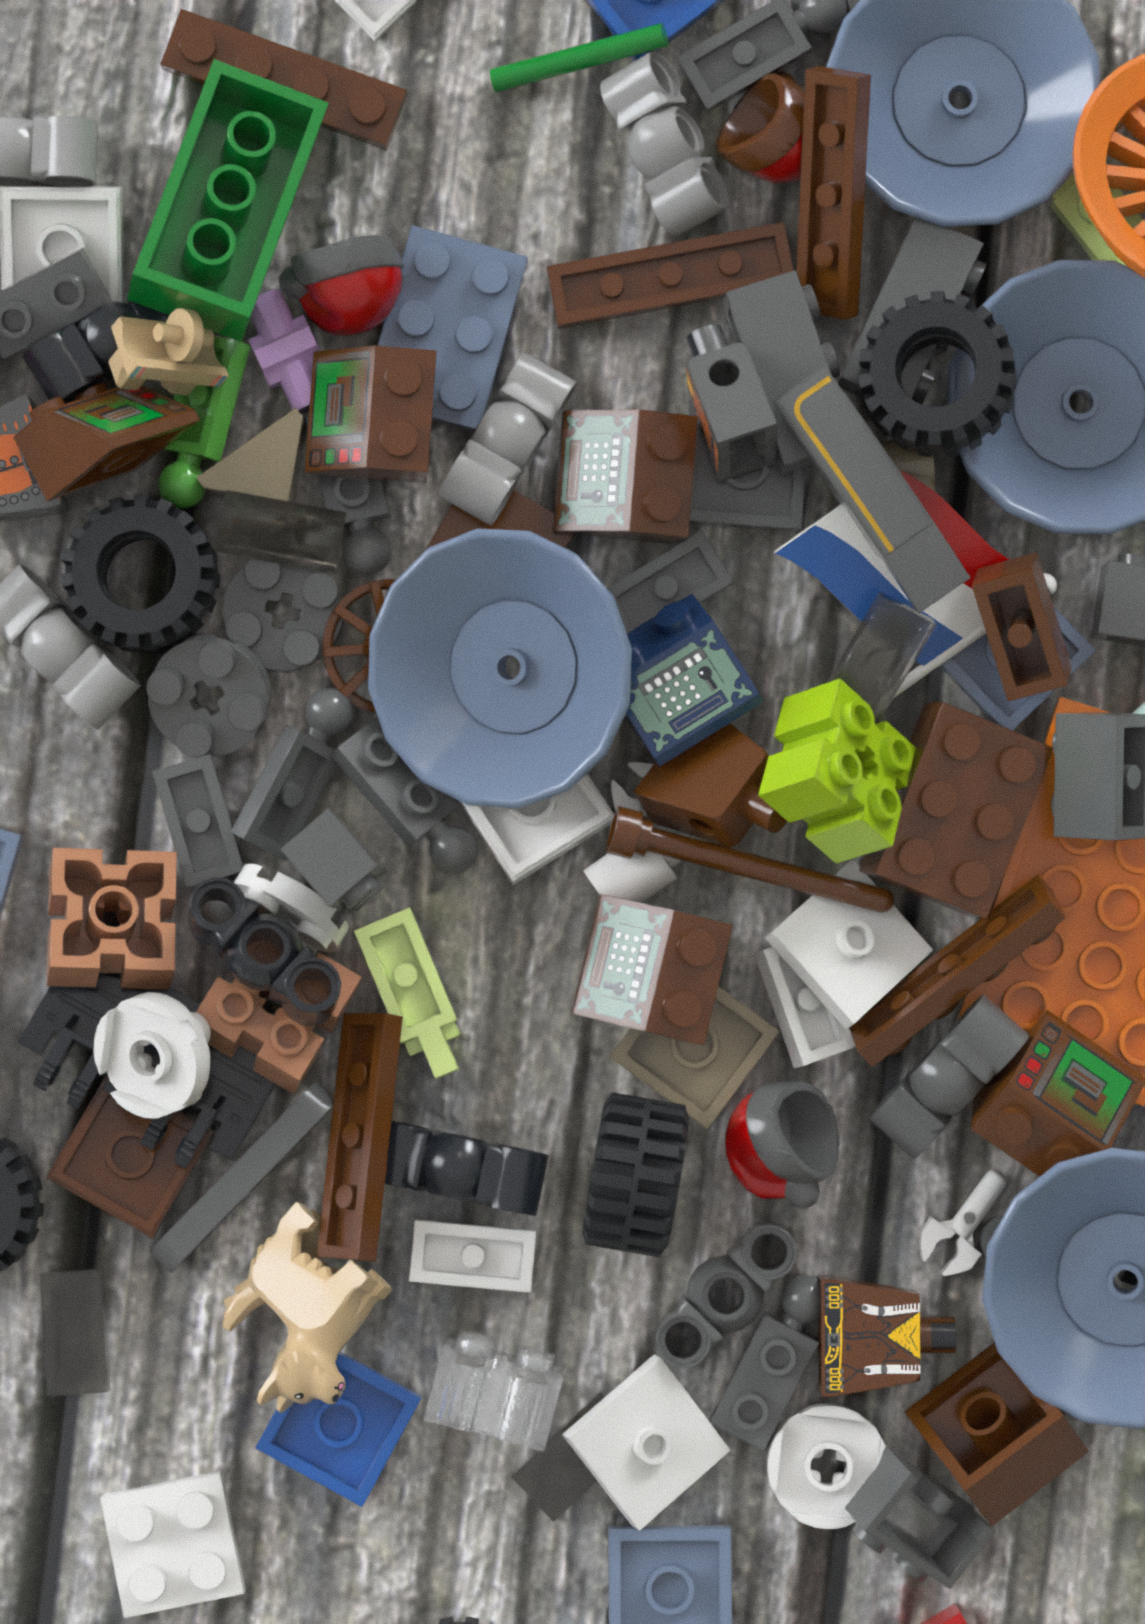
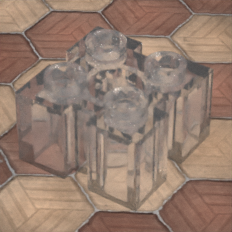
(495, 1390)

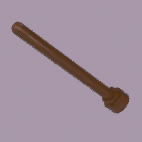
(634, 835)

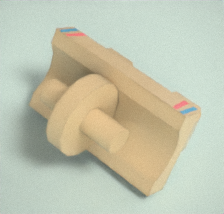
(172, 352)

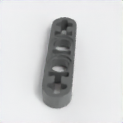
(243, 1177)

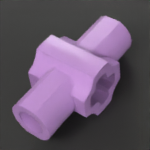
(284, 348)

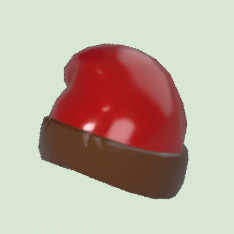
(766, 130)

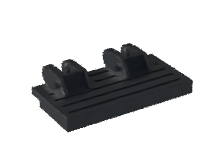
(231, 1095)

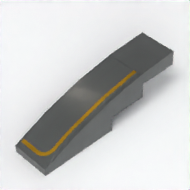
(871, 489)

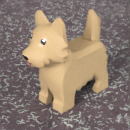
(313, 1300)

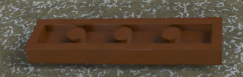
(357, 103)
(833, 187)
(666, 274)
(956, 970)
(359, 1136)

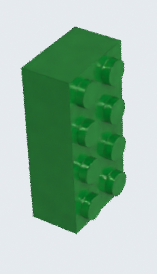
(227, 199)

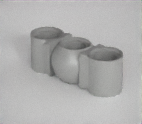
(665, 143)
(48, 151)
(507, 438)
(62, 648)

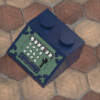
(684, 680)

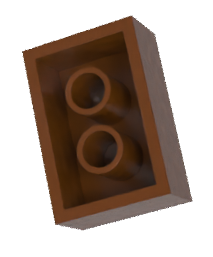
(960, 809)

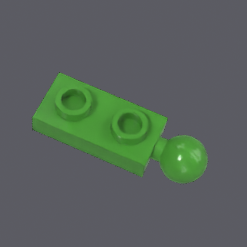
(207, 436)

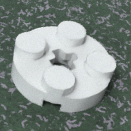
(296, 904)
(181, 1044)
(805, 1437)

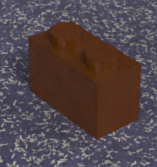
(1022, 627)

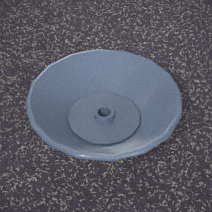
(1026, 83)
(1069, 333)
(445, 680)
(1055, 1292)

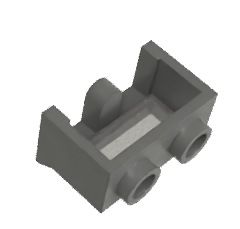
(918, 1520)

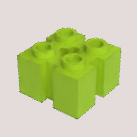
(838, 771)

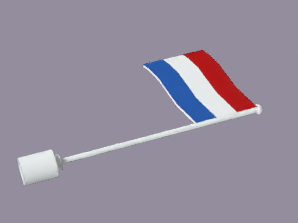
(854, 574)

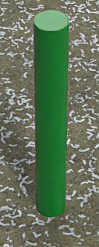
(579, 57)

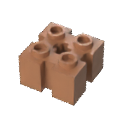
(138, 894)
(281, 1046)

